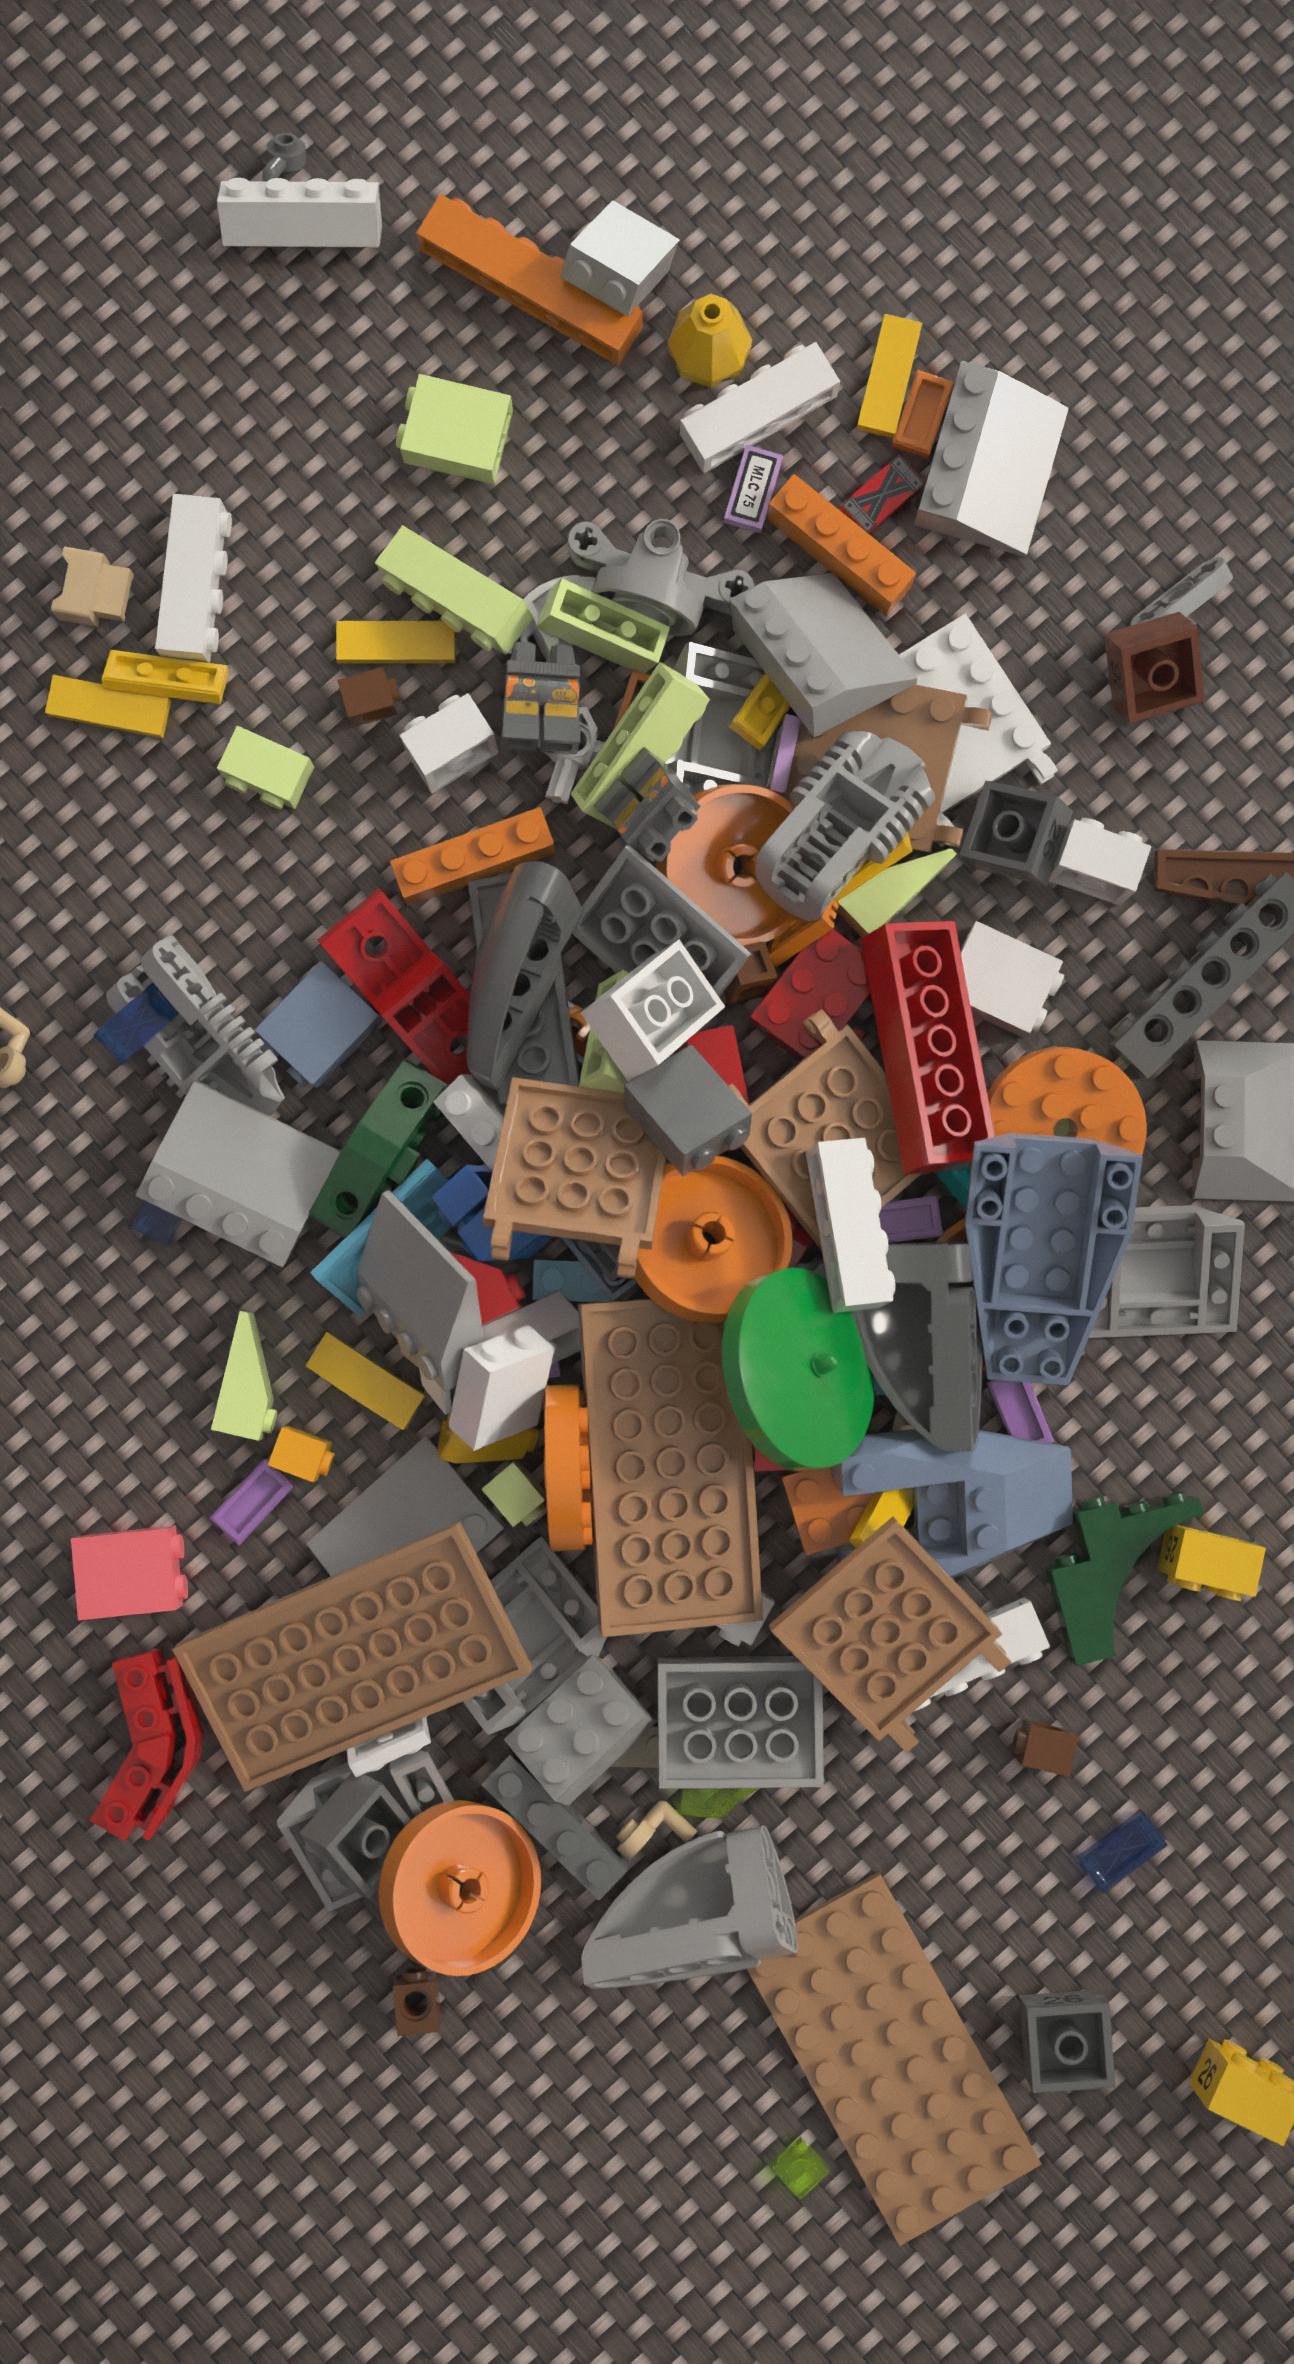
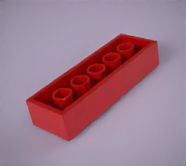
(928, 1044)

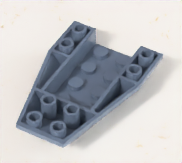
(1044, 1247)

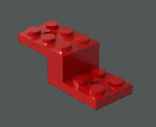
(403, 983)

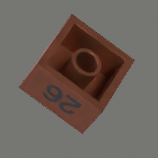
(1154, 667)

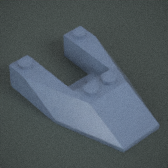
(967, 1502)

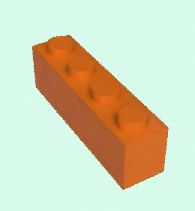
(840, 545)
(473, 856)

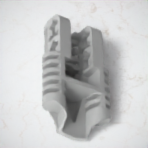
(845, 812)
(204, 1038)

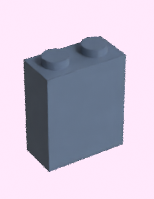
(317, 1026)

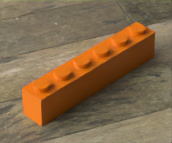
(524, 277)

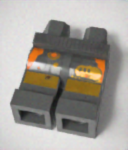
(543, 687)
(655, 815)

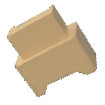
(92, 589)

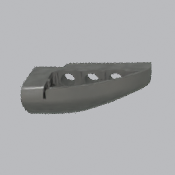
(530, 916)
(929, 1342)

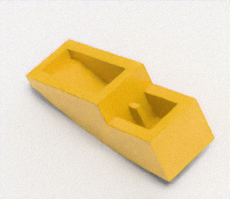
(366, 1381)

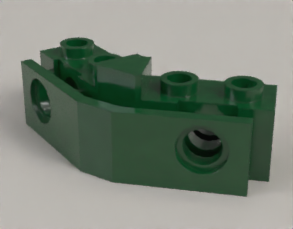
(379, 1149)

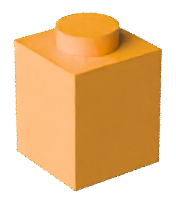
(301, 1454)

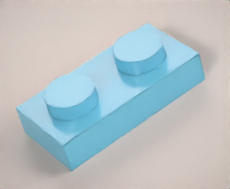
(568, 1278)

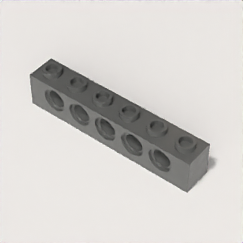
(1262, 941)

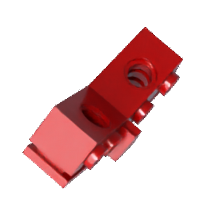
(153, 1734)

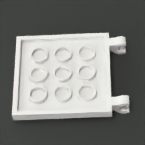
(962, 663)

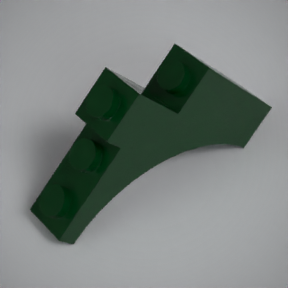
(1111, 1542)

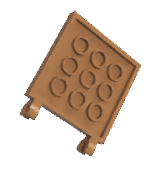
(925, 722)
(825, 1097)
(574, 1170)
(887, 1631)

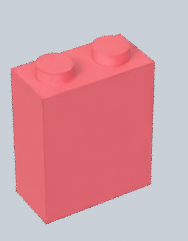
(128, 1572)

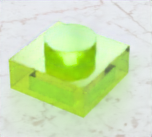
(800, 2168)

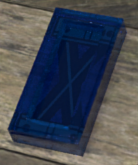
(136, 1024)
(1122, 1851)

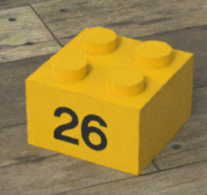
(1210, 1559)
(1245, 2090)

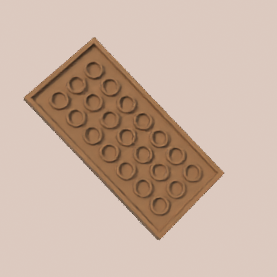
(666, 1474)
(353, 1657)
(892, 2061)

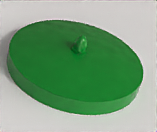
(796, 1371)

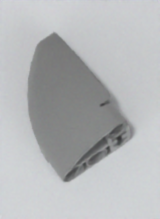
(695, 1915)

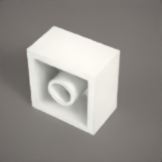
(449, 742)
(1100, 861)

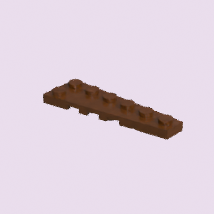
(1217, 875)

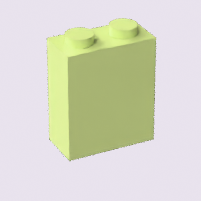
(455, 428)

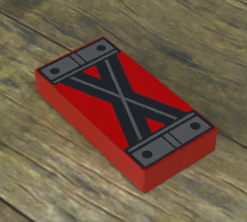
(882, 495)

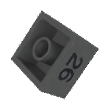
(1016, 832)
(356, 1832)
(1067, 2041)

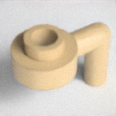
(11, 1060)
(635, 1835)

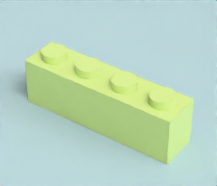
(454, 591)
(654, 720)

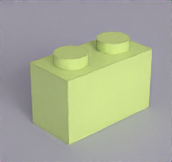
(265, 768)
(516, 1494)

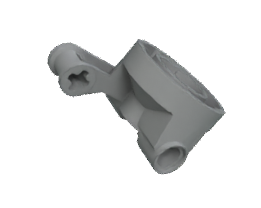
(654, 578)

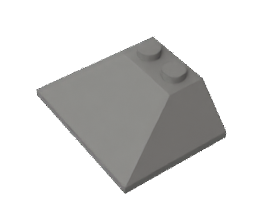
(711, 750)
(1245, 1121)
(1175, 1275)
(555, 1627)
(410, 1781)

